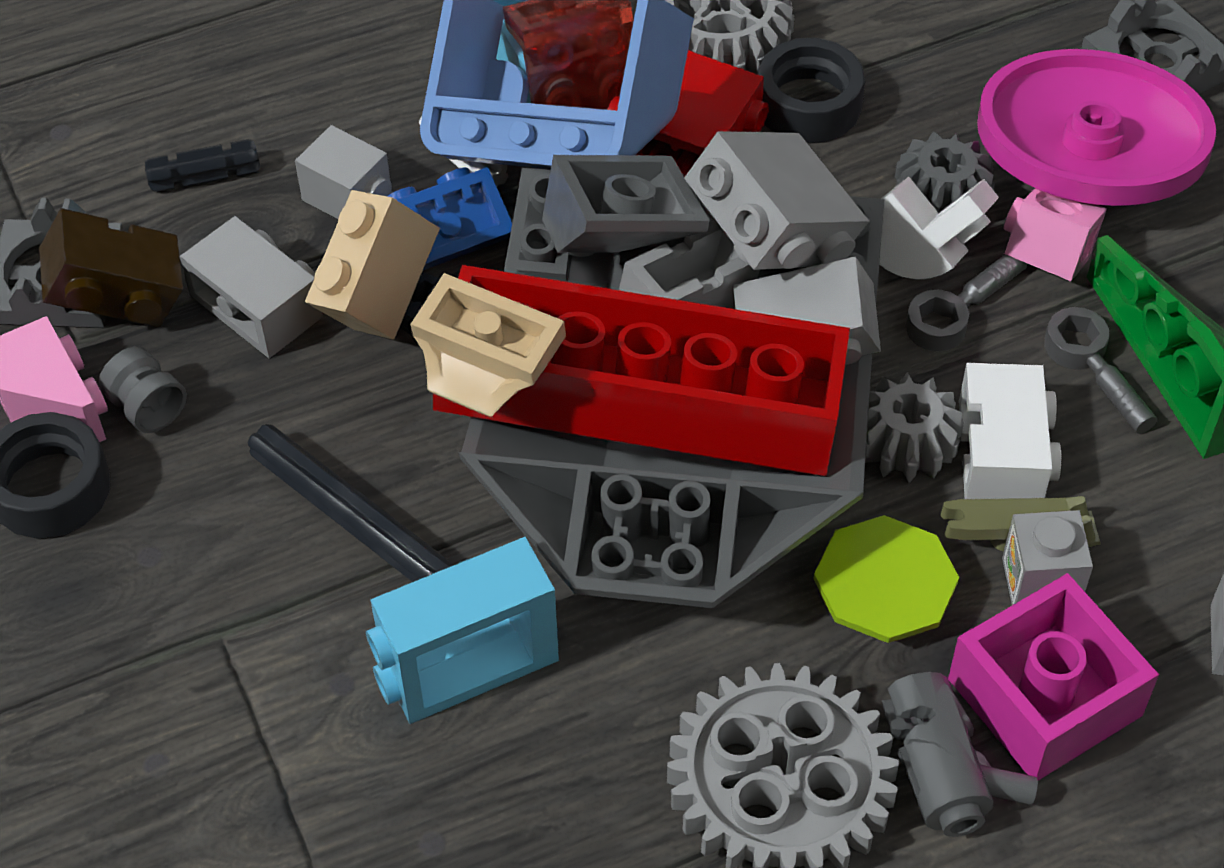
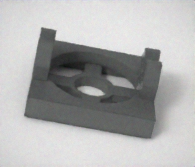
(1133, 18)
(22, 303)

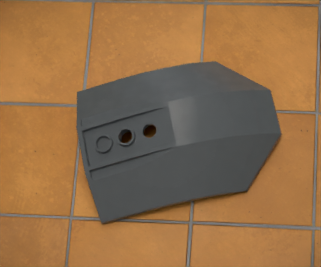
(649, 517)

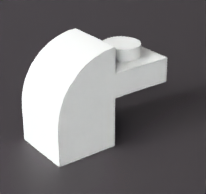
(928, 243)

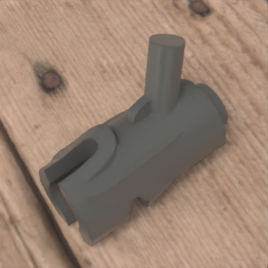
(945, 771)

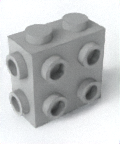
(775, 200)

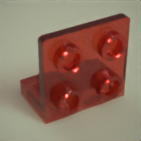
(572, 49)

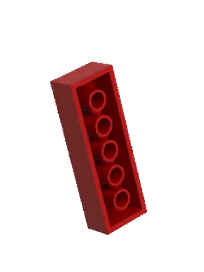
(677, 375)

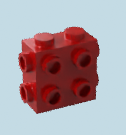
(710, 101)

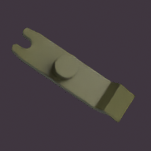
(992, 517)

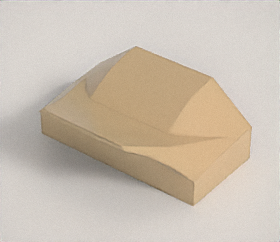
(482, 344)

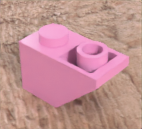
(43, 377)

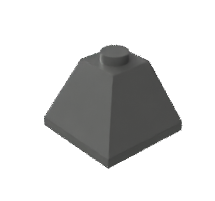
(618, 203)

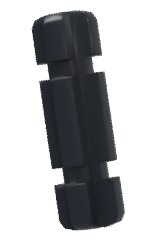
(202, 165)

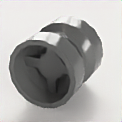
(136, 381)

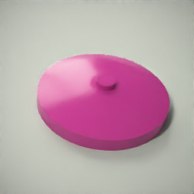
(1096, 127)

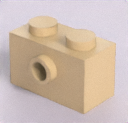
(372, 264)

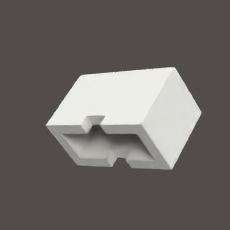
(1008, 432)

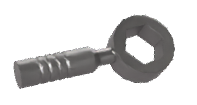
(956, 306)
(1091, 356)

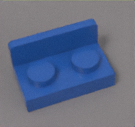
(465, 210)

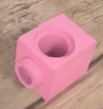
(1053, 232)

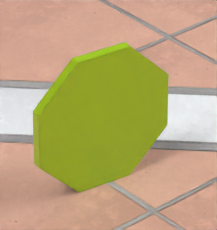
(886, 579)

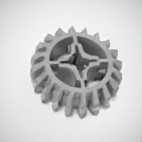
(738, 29)

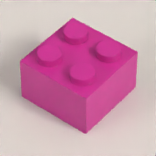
(1051, 676)

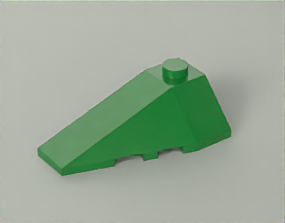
(1171, 339)

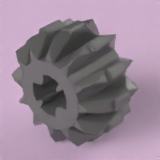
(944, 168)

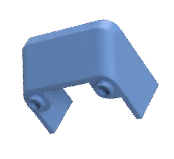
(480, 103)

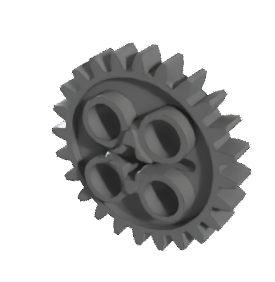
(782, 772)

